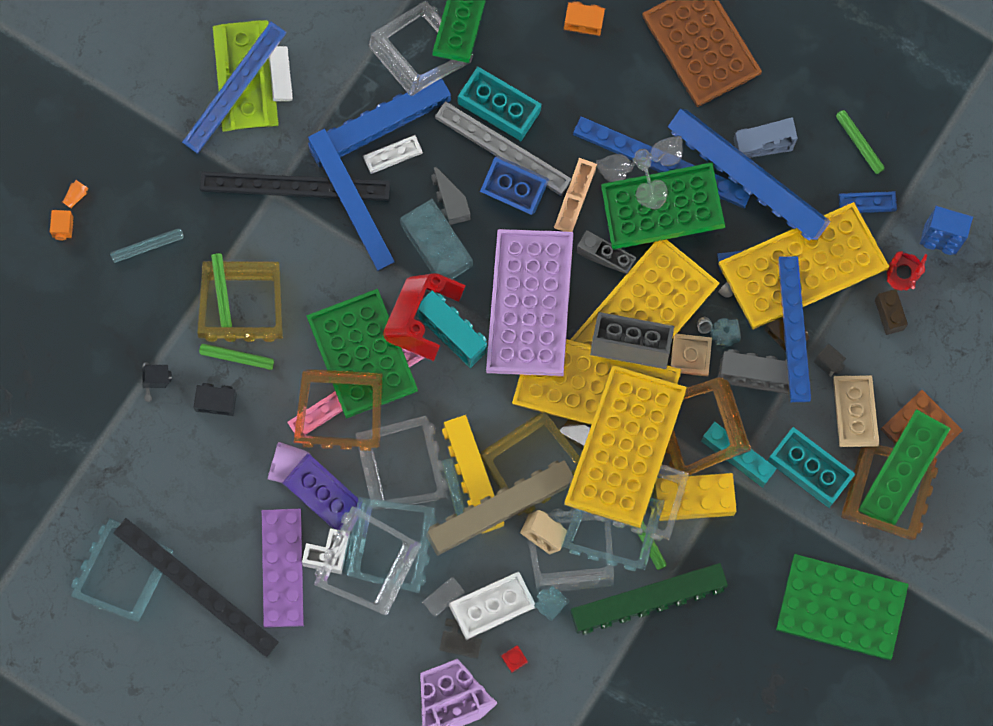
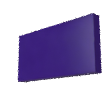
(320, 491)

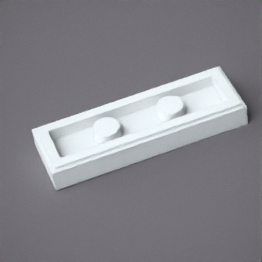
(280, 74)
(392, 154)

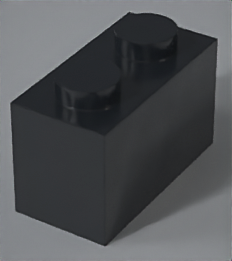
(215, 400)

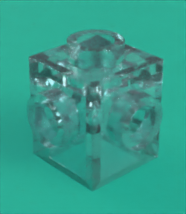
(726, 332)
(551, 602)

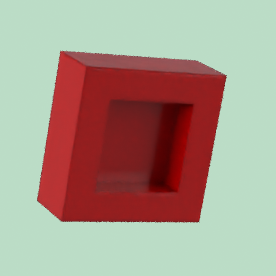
(514, 659)

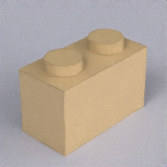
(544, 531)

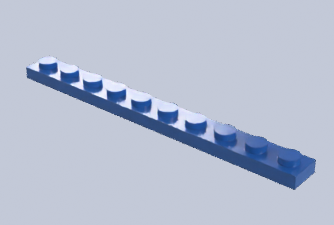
(628, 147)

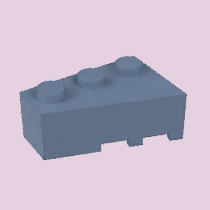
(767, 139)

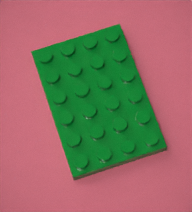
(689, 208)
(354, 341)
(842, 607)

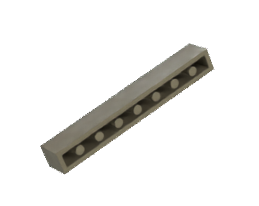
(500, 507)

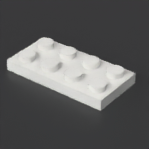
(492, 605)

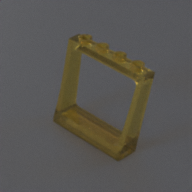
(241, 271)
(517, 435)

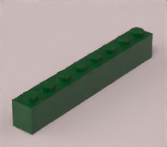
(649, 598)

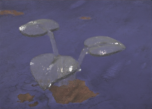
(652, 193)

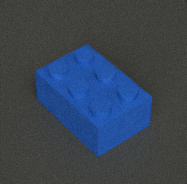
(514, 185)
(946, 230)

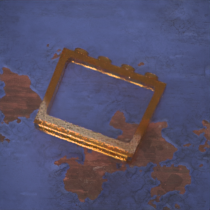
(339, 377)
(732, 423)
(857, 486)

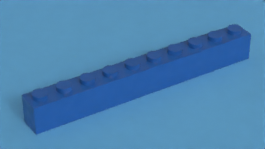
(749, 174)

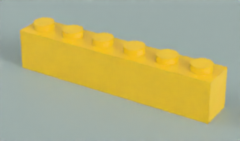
(468, 461)

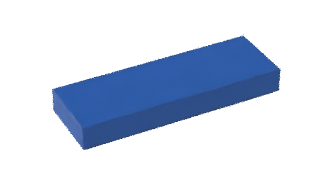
(870, 201)

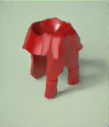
(917, 269)

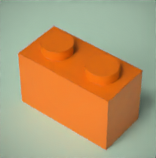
(584, 18)

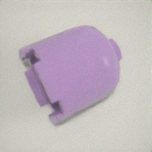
(284, 461)

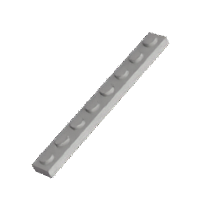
(500, 146)

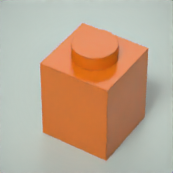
(61, 224)

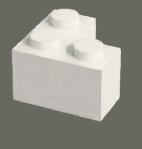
(314, 554)

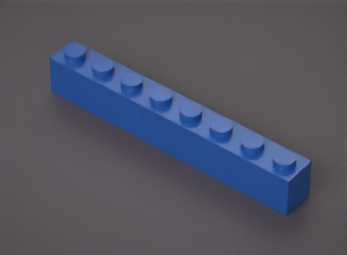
(385, 118)

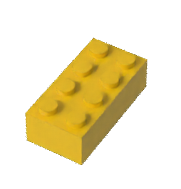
(702, 498)

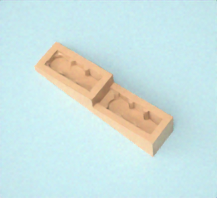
(575, 195)

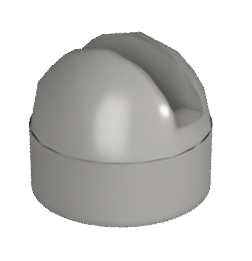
(726, 290)
(704, 325)

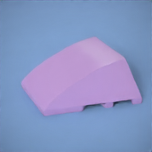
(452, 696)

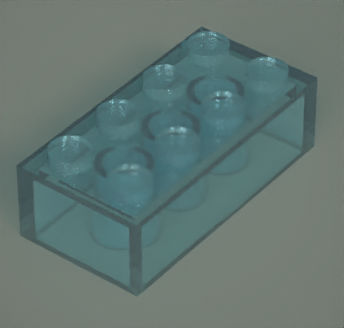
(436, 240)

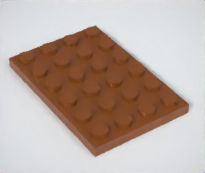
(702, 47)

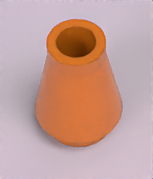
(75, 193)

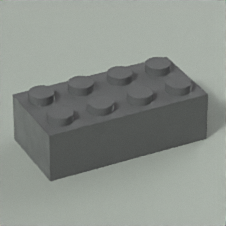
(632, 340)
(754, 371)

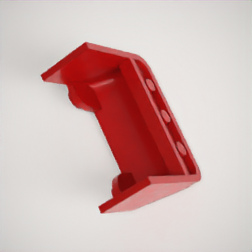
(403, 328)

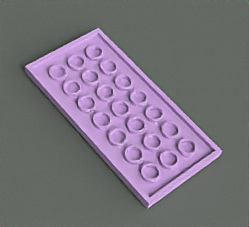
(530, 302)

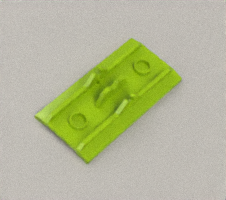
(256, 103)

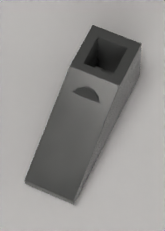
(453, 201)
(601, 252)

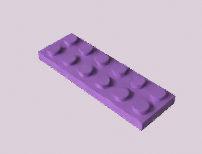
(282, 568)

